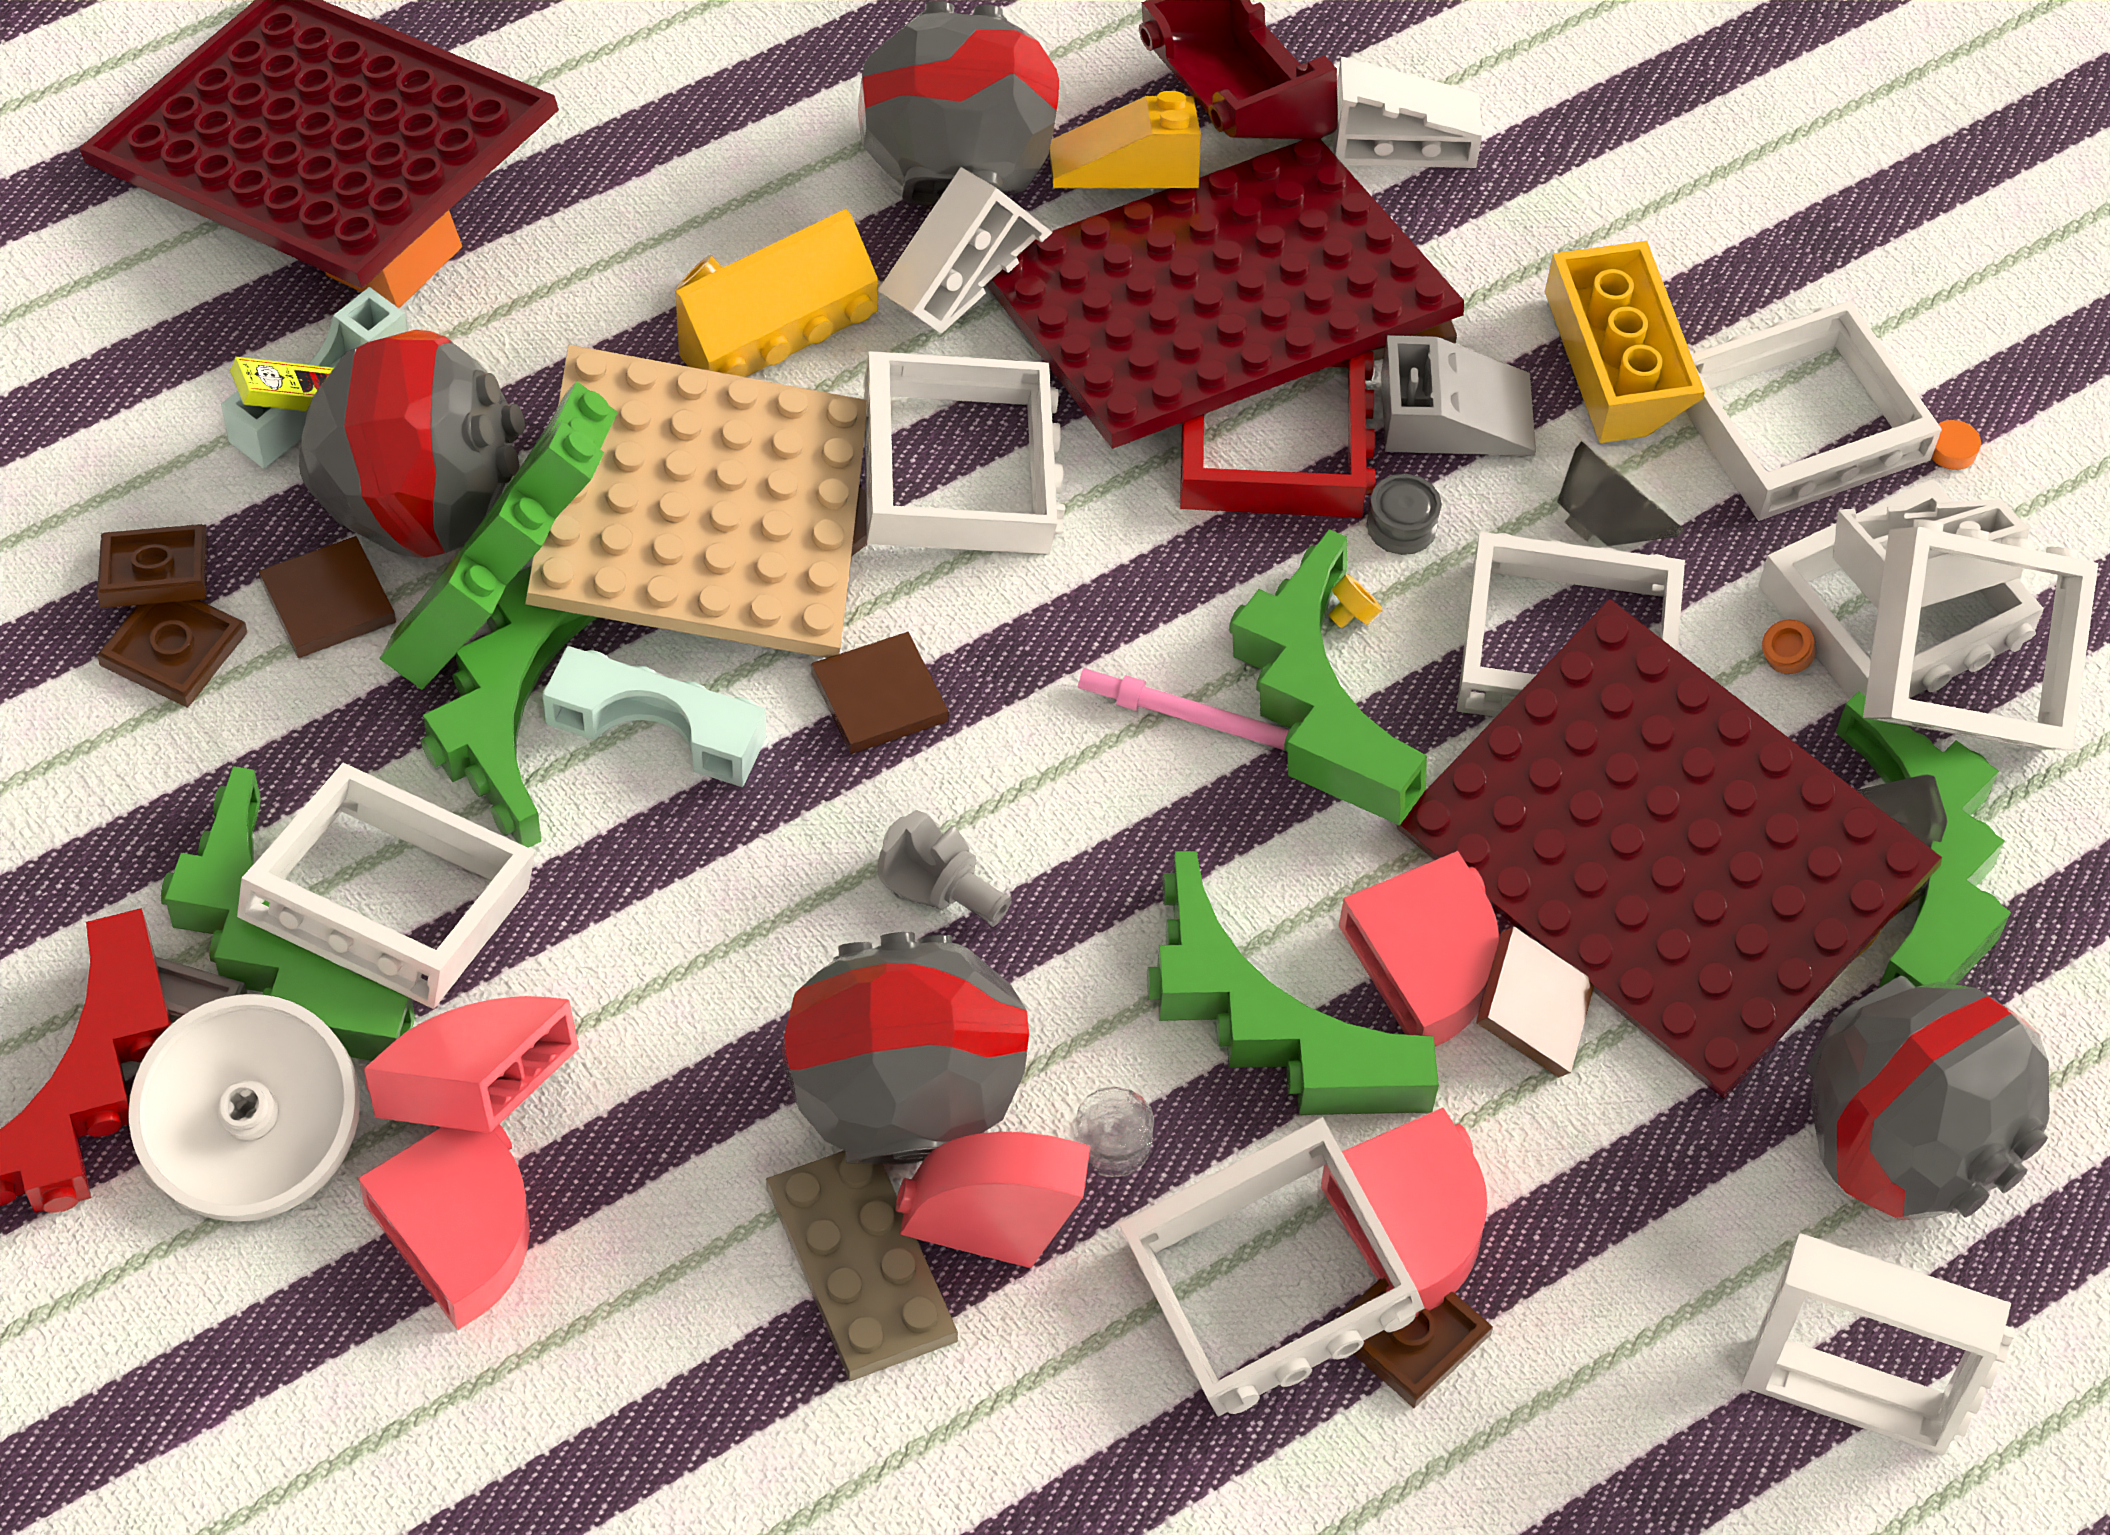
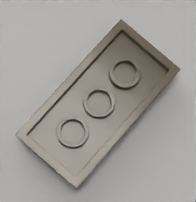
(858, 1266)

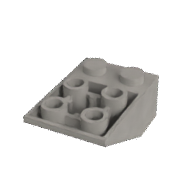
(1453, 400)

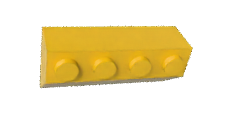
(777, 299)
(1622, 339)

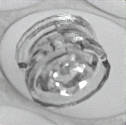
(1117, 1128)

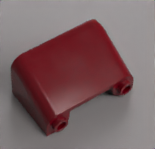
(1241, 69)

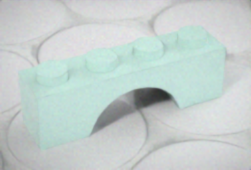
(270, 432)
(598, 693)

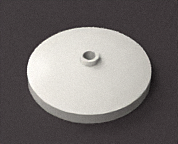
(216, 1068)

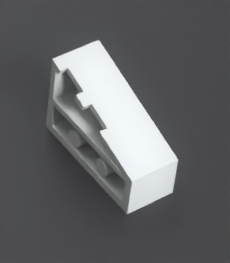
(1404, 120)
(959, 250)
(1863, 543)

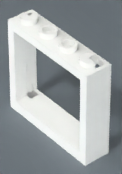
(962, 380)
(1811, 479)
(1558, 563)
(1786, 586)
(1899, 622)
(359, 941)
(1229, 1192)
(1895, 1298)

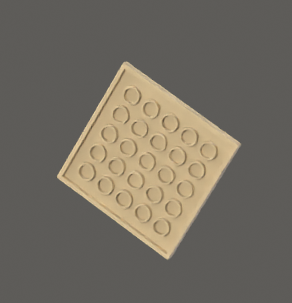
(711, 507)

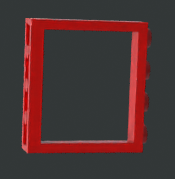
(1288, 491)

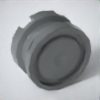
(1403, 514)

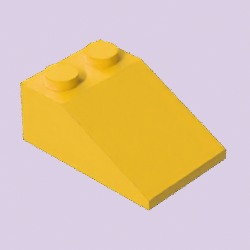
(1132, 147)

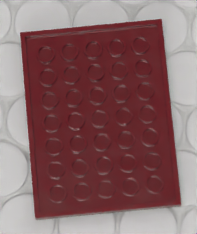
(320, 133)
(1220, 290)
(1670, 846)

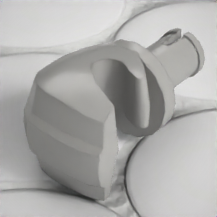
(936, 868)

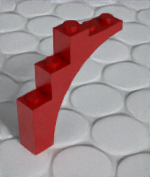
(88, 1089)

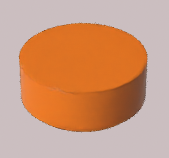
(1956, 445)
(1789, 646)

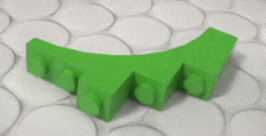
(504, 540)
(495, 679)
(1329, 736)
(205, 899)
(1953, 917)
(1327, 1060)

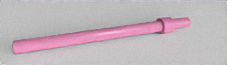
(1133, 693)

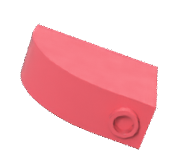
(1426, 944)
(472, 1062)
(995, 1194)
(1426, 1198)
(455, 1216)

